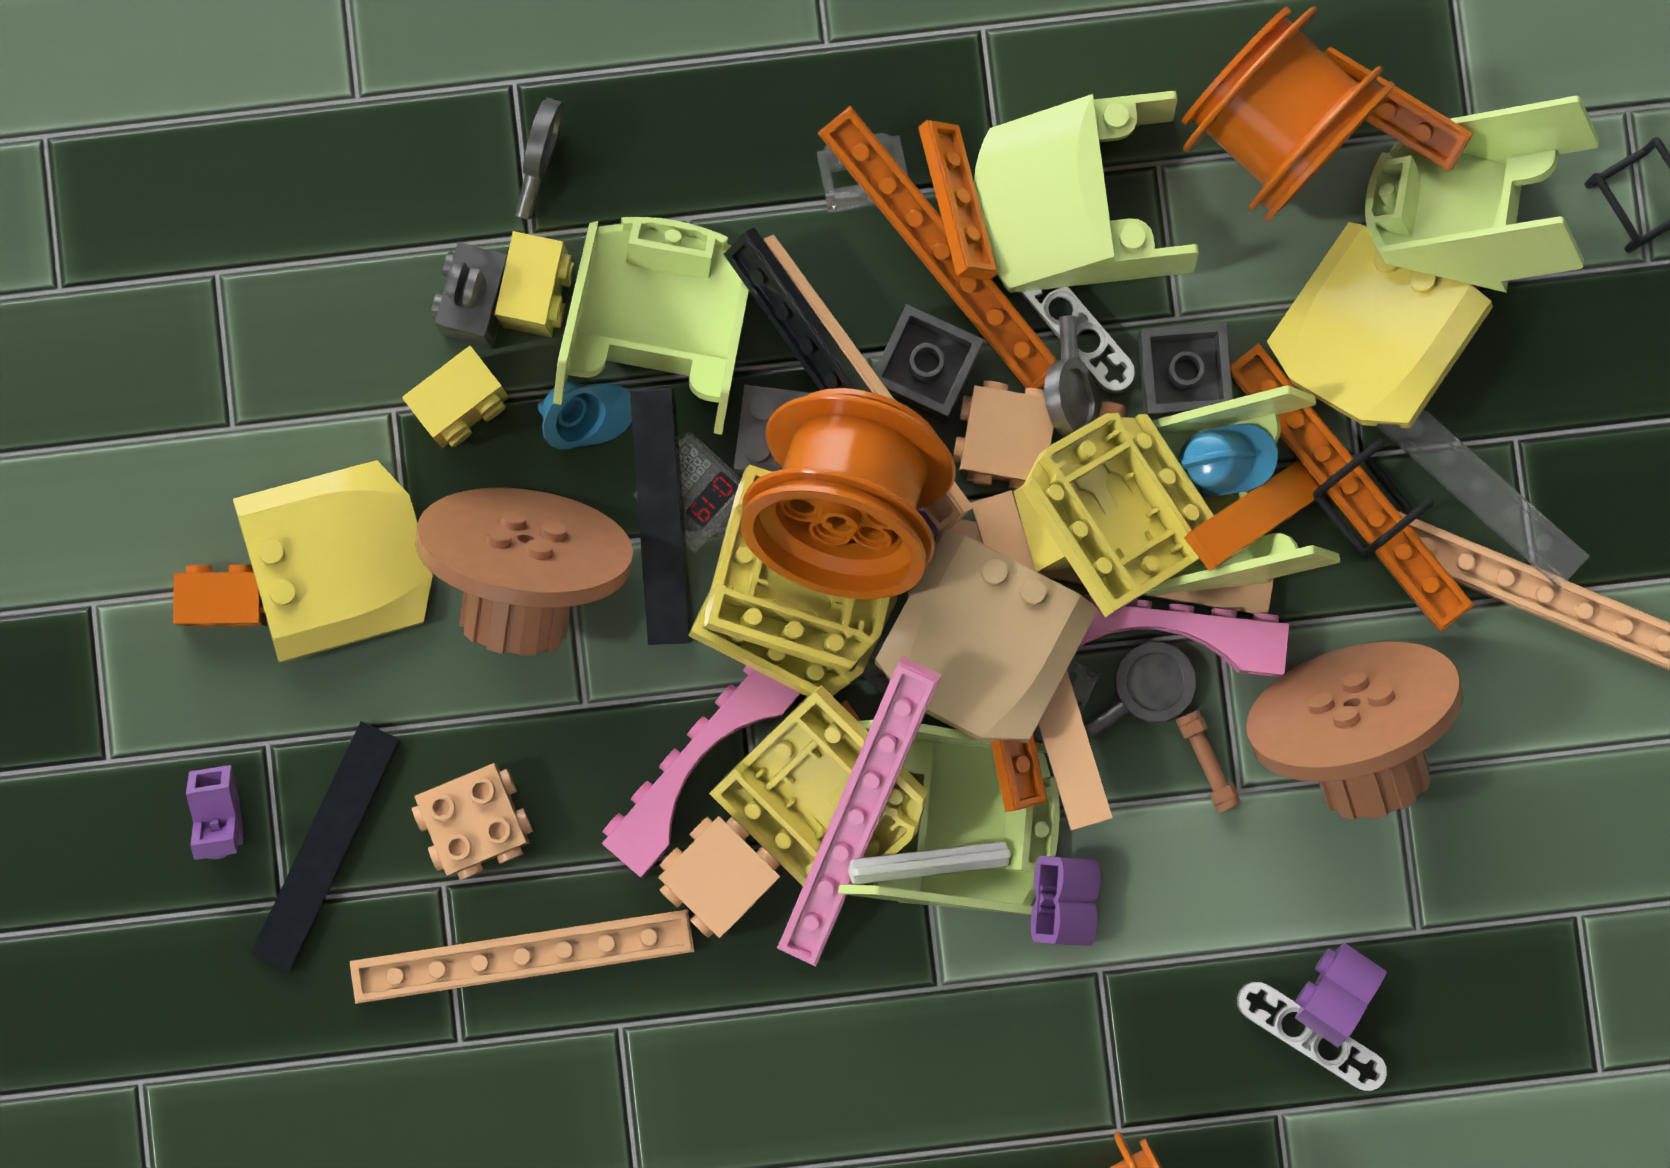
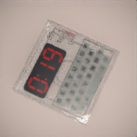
(706, 490)

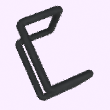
(1599, 179)
(1366, 457)

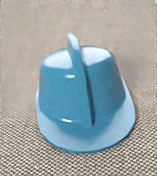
(586, 415)
(1229, 459)

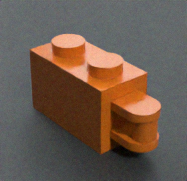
(217, 598)

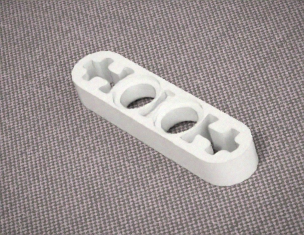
(1086, 321)
(1308, 1040)

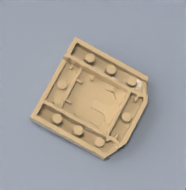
(992, 635)

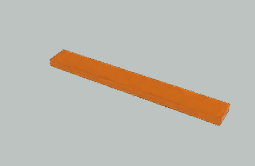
(925, 235)
(1357, 497)

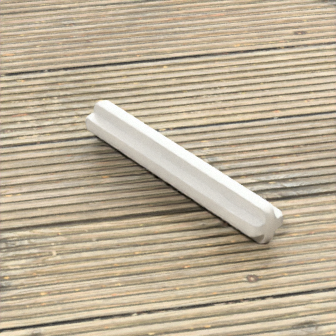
(929, 863)

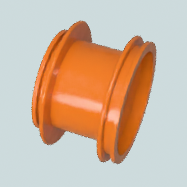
(1283, 109)
(847, 494)

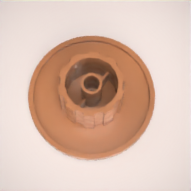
(521, 562)
(1358, 724)

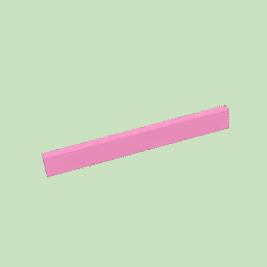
(859, 809)

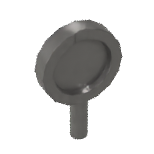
(539, 153)
(1069, 385)
(1151, 685)

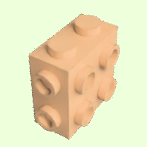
(1002, 434)
(472, 821)
(717, 875)

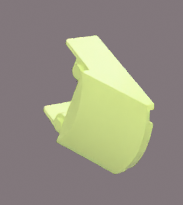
(1049, 203)
(1466, 218)
(656, 301)
(1273, 553)
(969, 810)

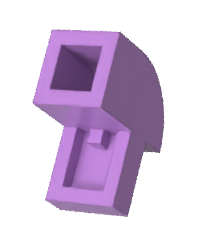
(214, 812)

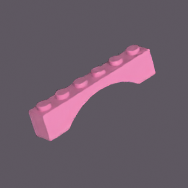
(1245, 644)
(647, 829)

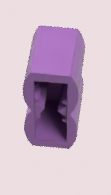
(1065, 900)
(1339, 994)

